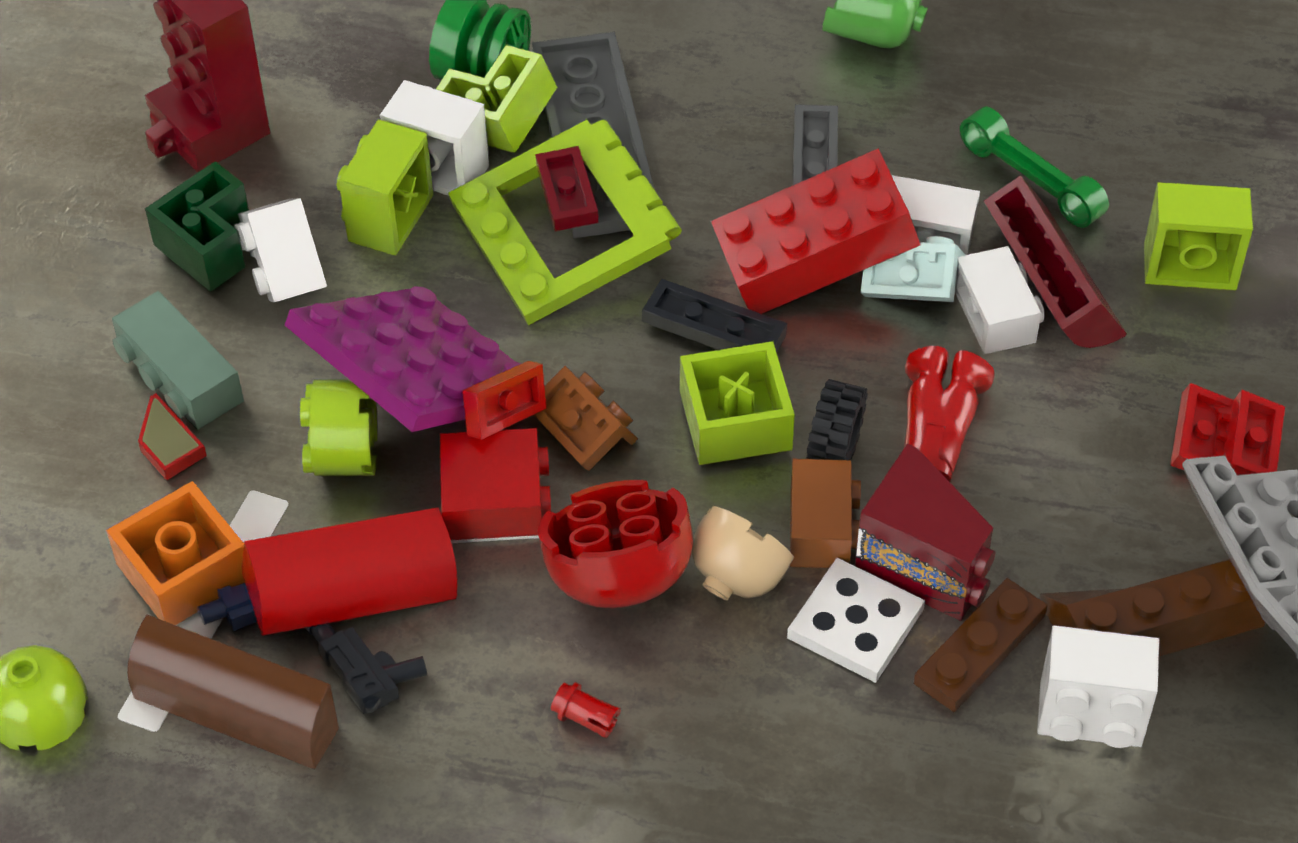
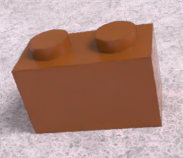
(823, 512)

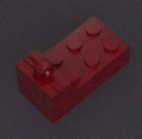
(215, 83)

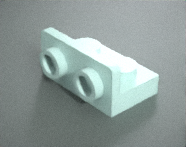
(917, 274)

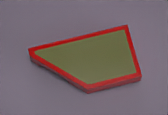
(168, 440)

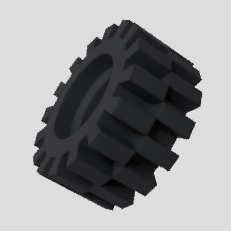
(837, 421)

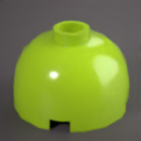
(39, 698)

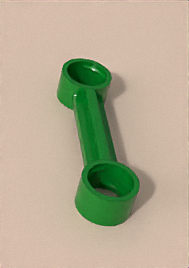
(1079, 200)

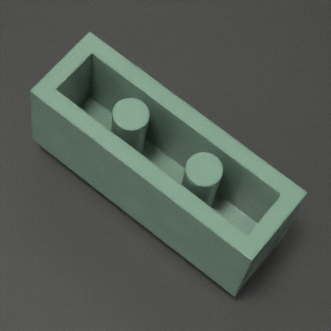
(176, 360)

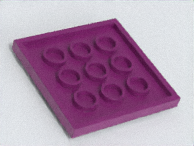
(402, 352)

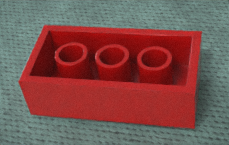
(816, 232)

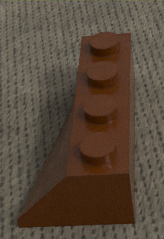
(1176, 609)

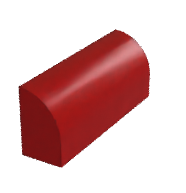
(349, 570)

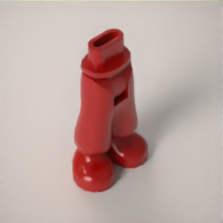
(938, 415)

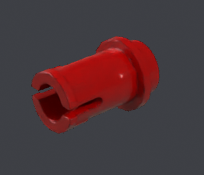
(585, 709)

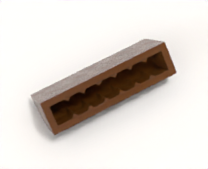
(232, 692)

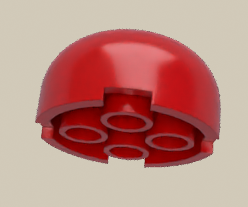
(617, 543)

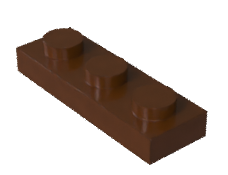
(980, 644)

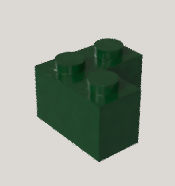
(197, 225)

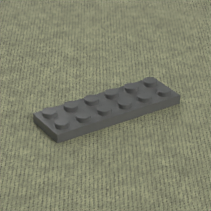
(593, 89)

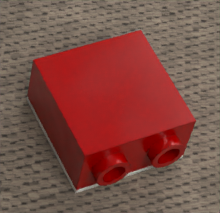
(493, 485)

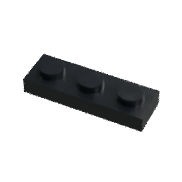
(709, 318)

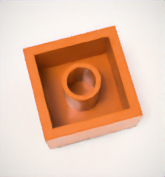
(178, 553)

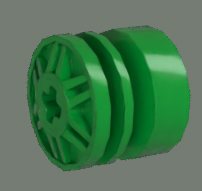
(472, 36)

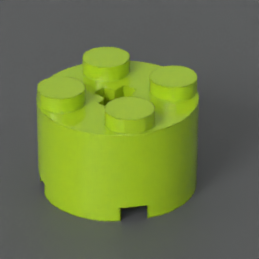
(340, 429)

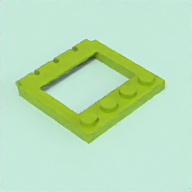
(512, 252)

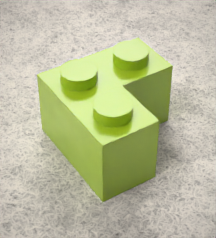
(511, 94)

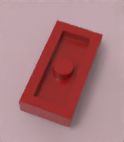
(504, 399)

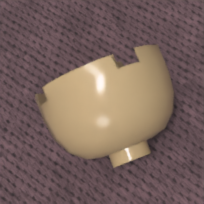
(737, 557)

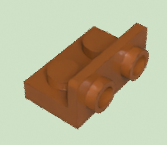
(582, 419)

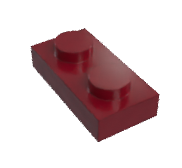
(566, 188)

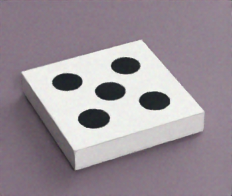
(856, 619)

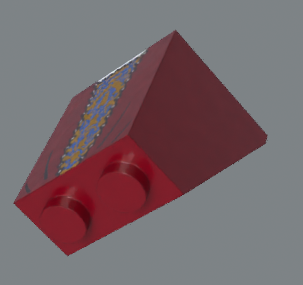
(926, 537)

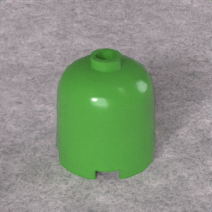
(875, 21)

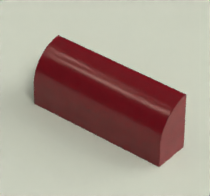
(1054, 266)

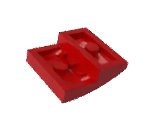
(1239, 428)

